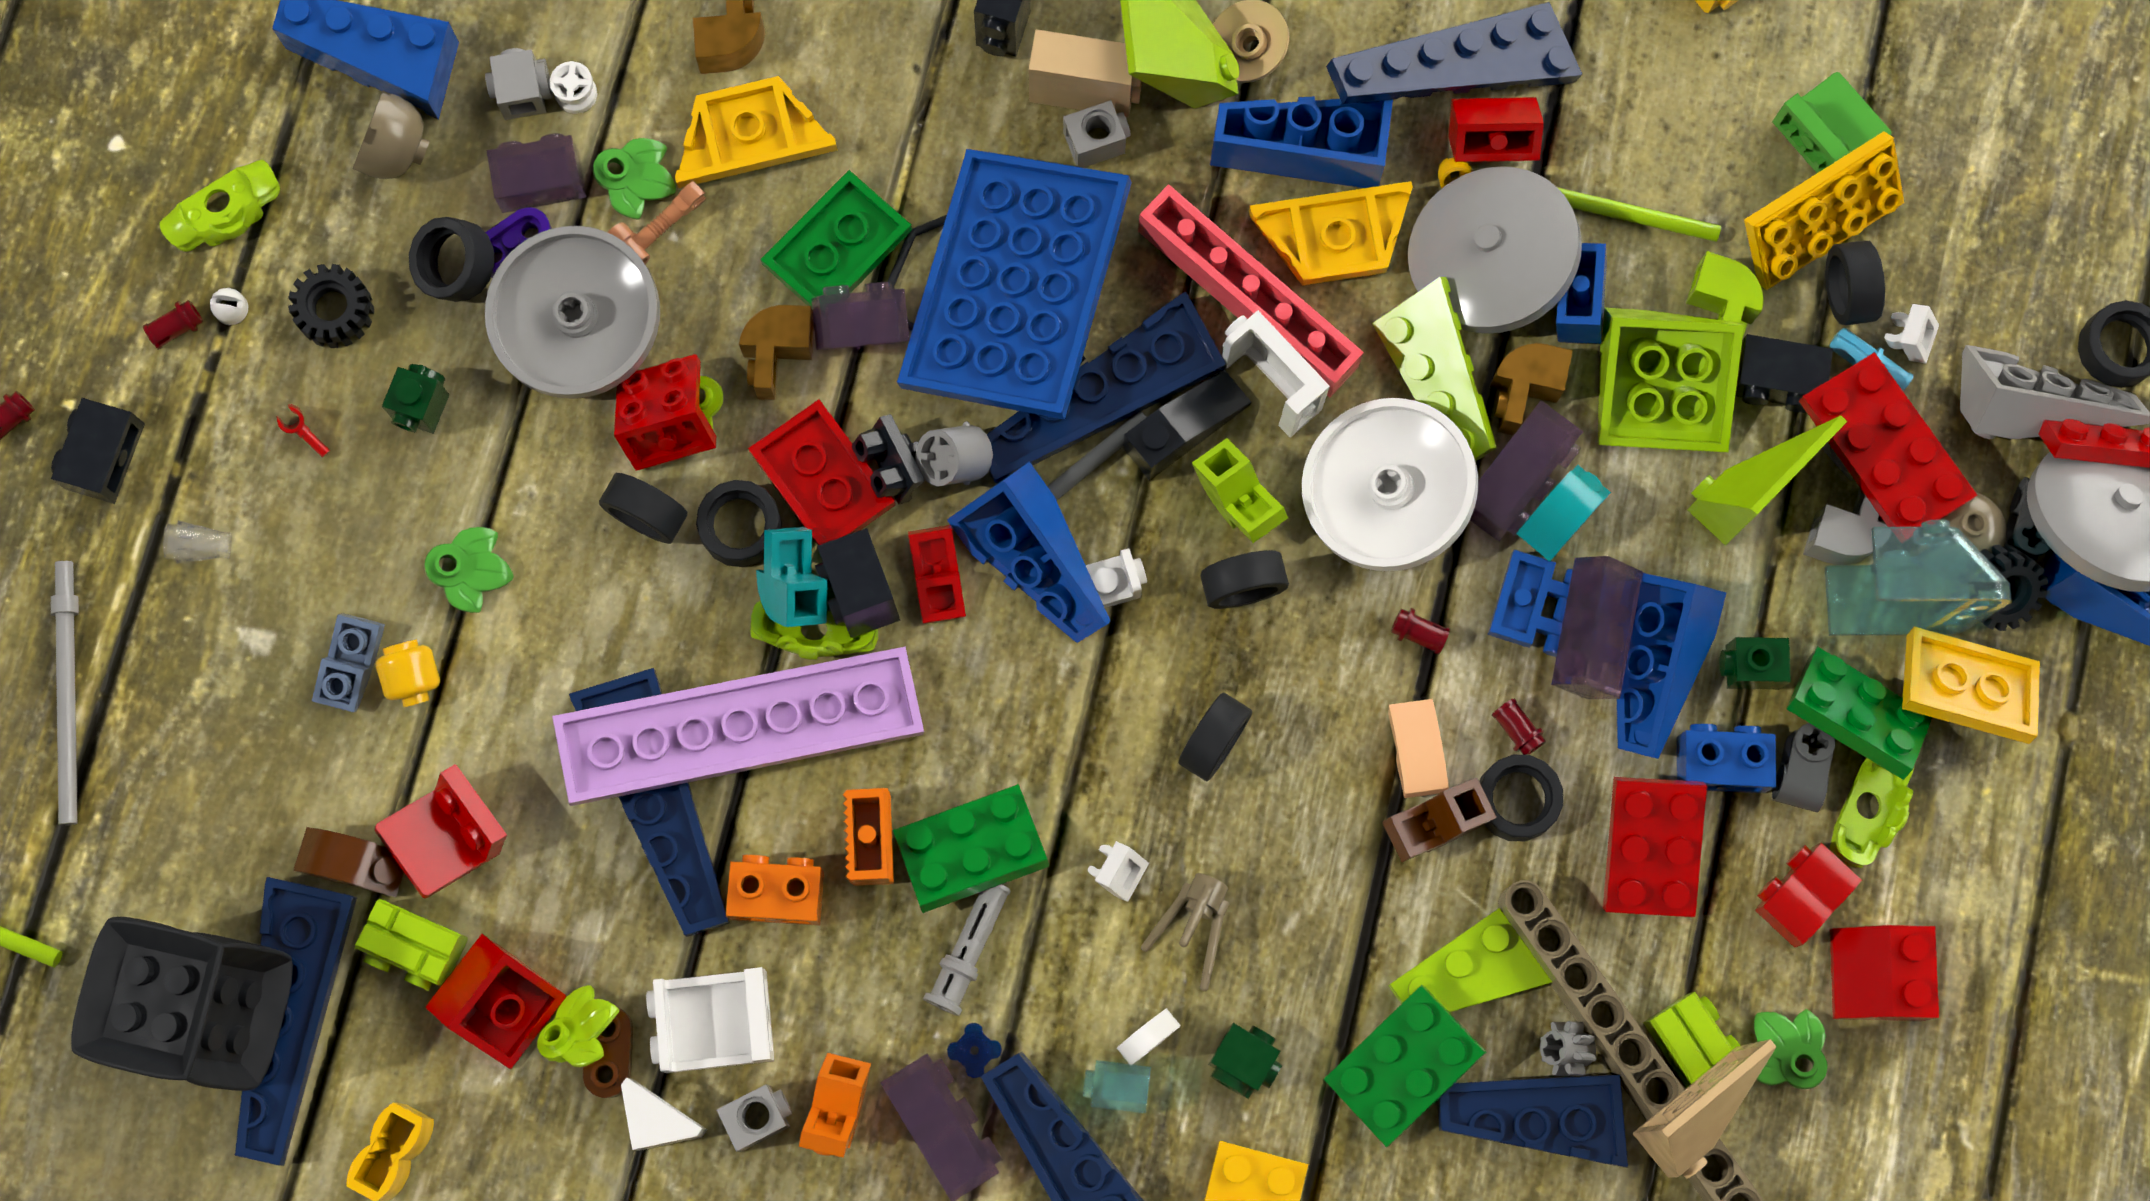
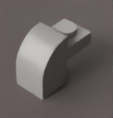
(1842, 535)

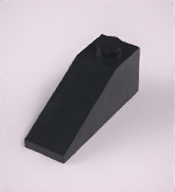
(1184, 423)

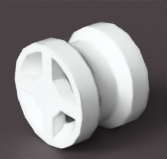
(567, 79)

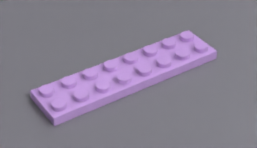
(737, 726)

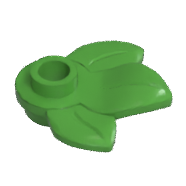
(641, 176)
(475, 569)
(1793, 1041)

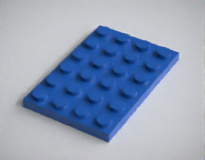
(1015, 283)

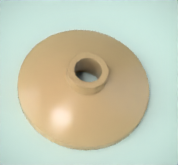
(1249, 22)

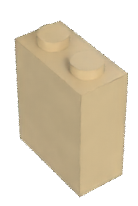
(1080, 72)

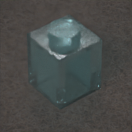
(1117, 1087)

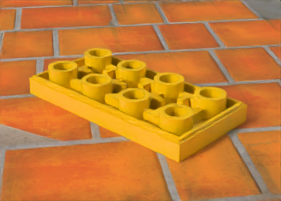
(1825, 210)

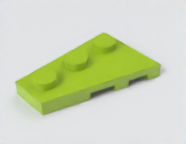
(1476, 967)

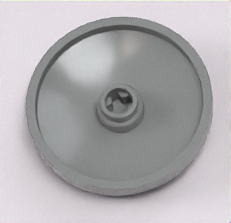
(1502, 245)
(572, 312)
(2095, 518)

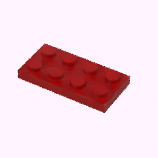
(1888, 446)

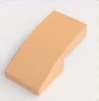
(1418, 748)

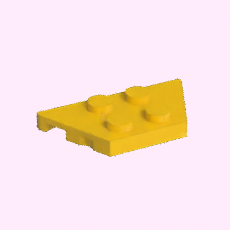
(748, 131)
(1335, 232)

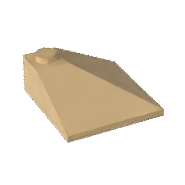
(1698, 1116)

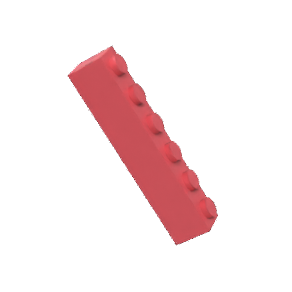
(1245, 284)

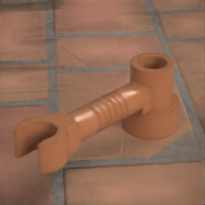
(686, 201)

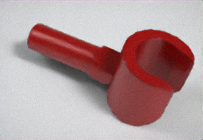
(303, 431)

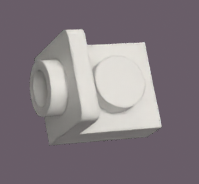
(1118, 578)

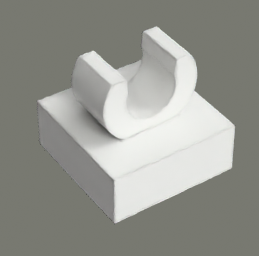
(1918, 332)
(1120, 870)

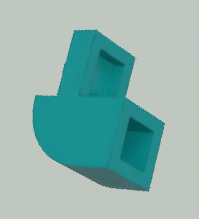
(1563, 512)
(786, 584)

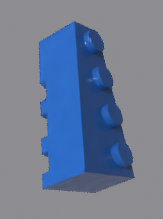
(373, 46)
(1305, 139)

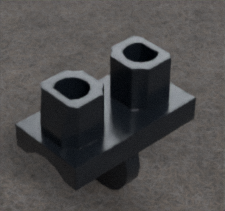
(895, 457)

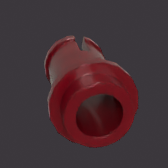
(173, 324)
(13, 412)
(1420, 630)
(1519, 727)

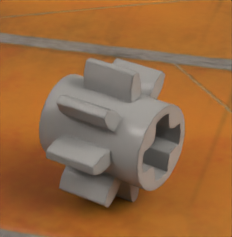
(1568, 1048)

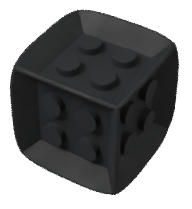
(181, 1004)

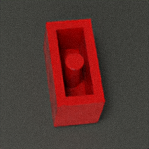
(1495, 129)

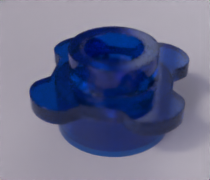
(987, 1048)

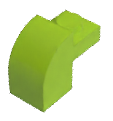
(1726, 289)
(1236, 491)

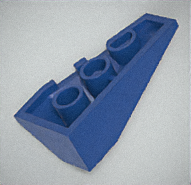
(2097, 604)

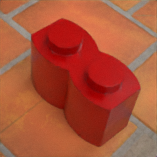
(1806, 894)

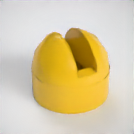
(1448, 166)

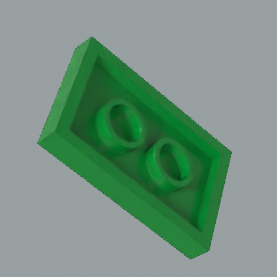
(837, 240)
(1859, 713)
(971, 848)
(1405, 1065)

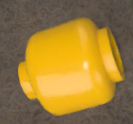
(407, 672)

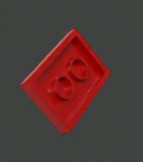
(820, 475)
(1654, 846)

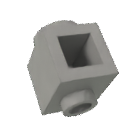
(519, 83)

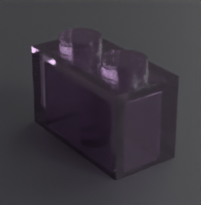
(536, 172)
(860, 317)

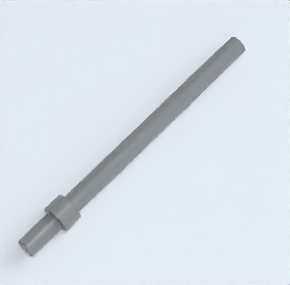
(65, 606)

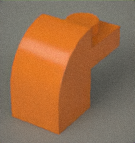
(835, 1105)

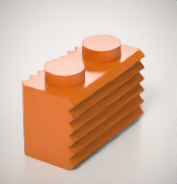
(869, 836)

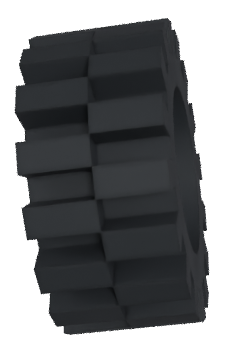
(314, 288)
(2024, 588)

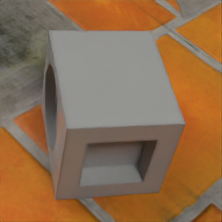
(1090, 151)
(734, 1117)

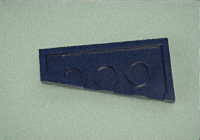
(1547, 1115)

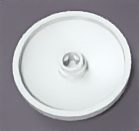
(1390, 484)

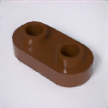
(616, 1055)

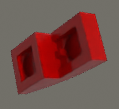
(936, 574)

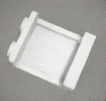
(1281, 364)
(711, 1021)

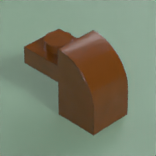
(1439, 820)
(348, 861)

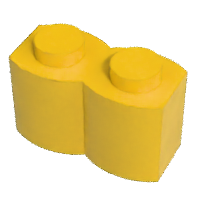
(385, 1164)

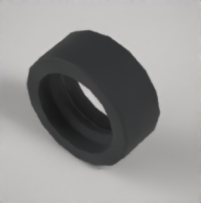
(425, 253)
(1855, 282)
(2092, 353)
(717, 498)
(643, 508)
(1244, 579)
(1215, 736)
(1551, 786)

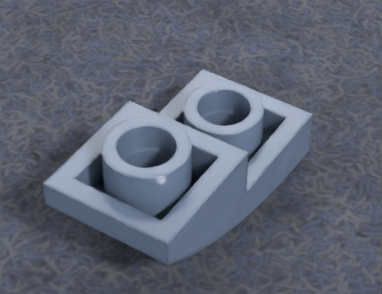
(349, 662)

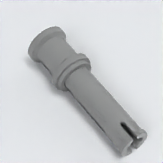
(960, 967)

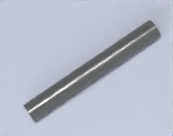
(1093, 458)

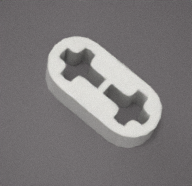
(1148, 1037)

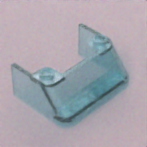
(1917, 579)

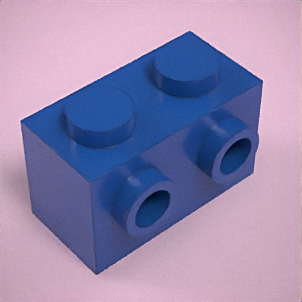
(1727, 760)

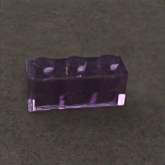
(1524, 471)
(1597, 627)
(942, 1126)

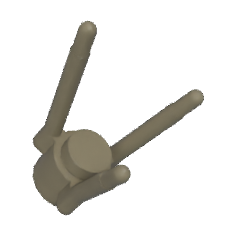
(1203, 899)

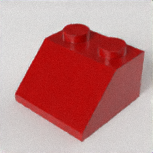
(1884, 973)
(495, 1001)

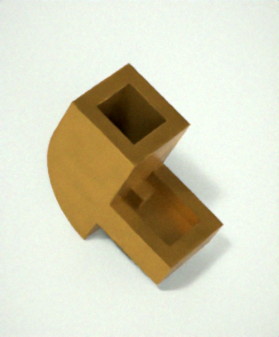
(728, 40)
(775, 335)
(1529, 371)

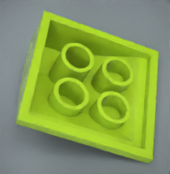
(1178, 51)
(1667, 380)
(1749, 486)

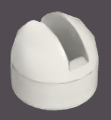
(226, 313)

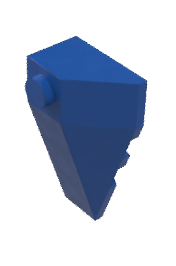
(1029, 542)
(1666, 651)

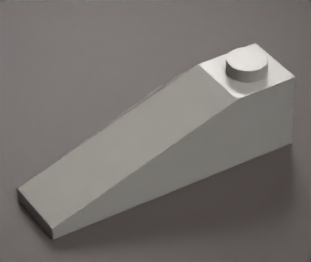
(2015, 400)

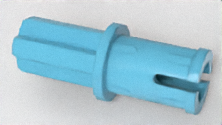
(1855, 349)

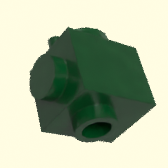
(416, 398)
(1756, 663)
(1245, 1060)

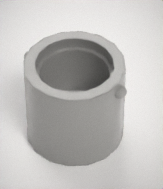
(954, 455)

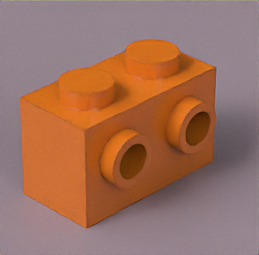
(775, 891)

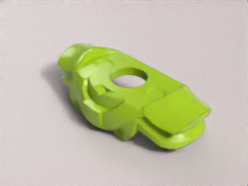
(248, 191)
(833, 643)
(1858, 838)

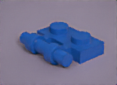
(1522, 601)

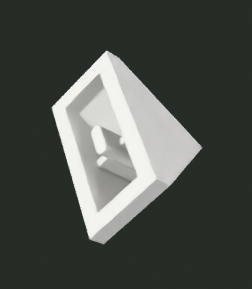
(653, 1120)

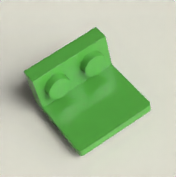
(1828, 122)

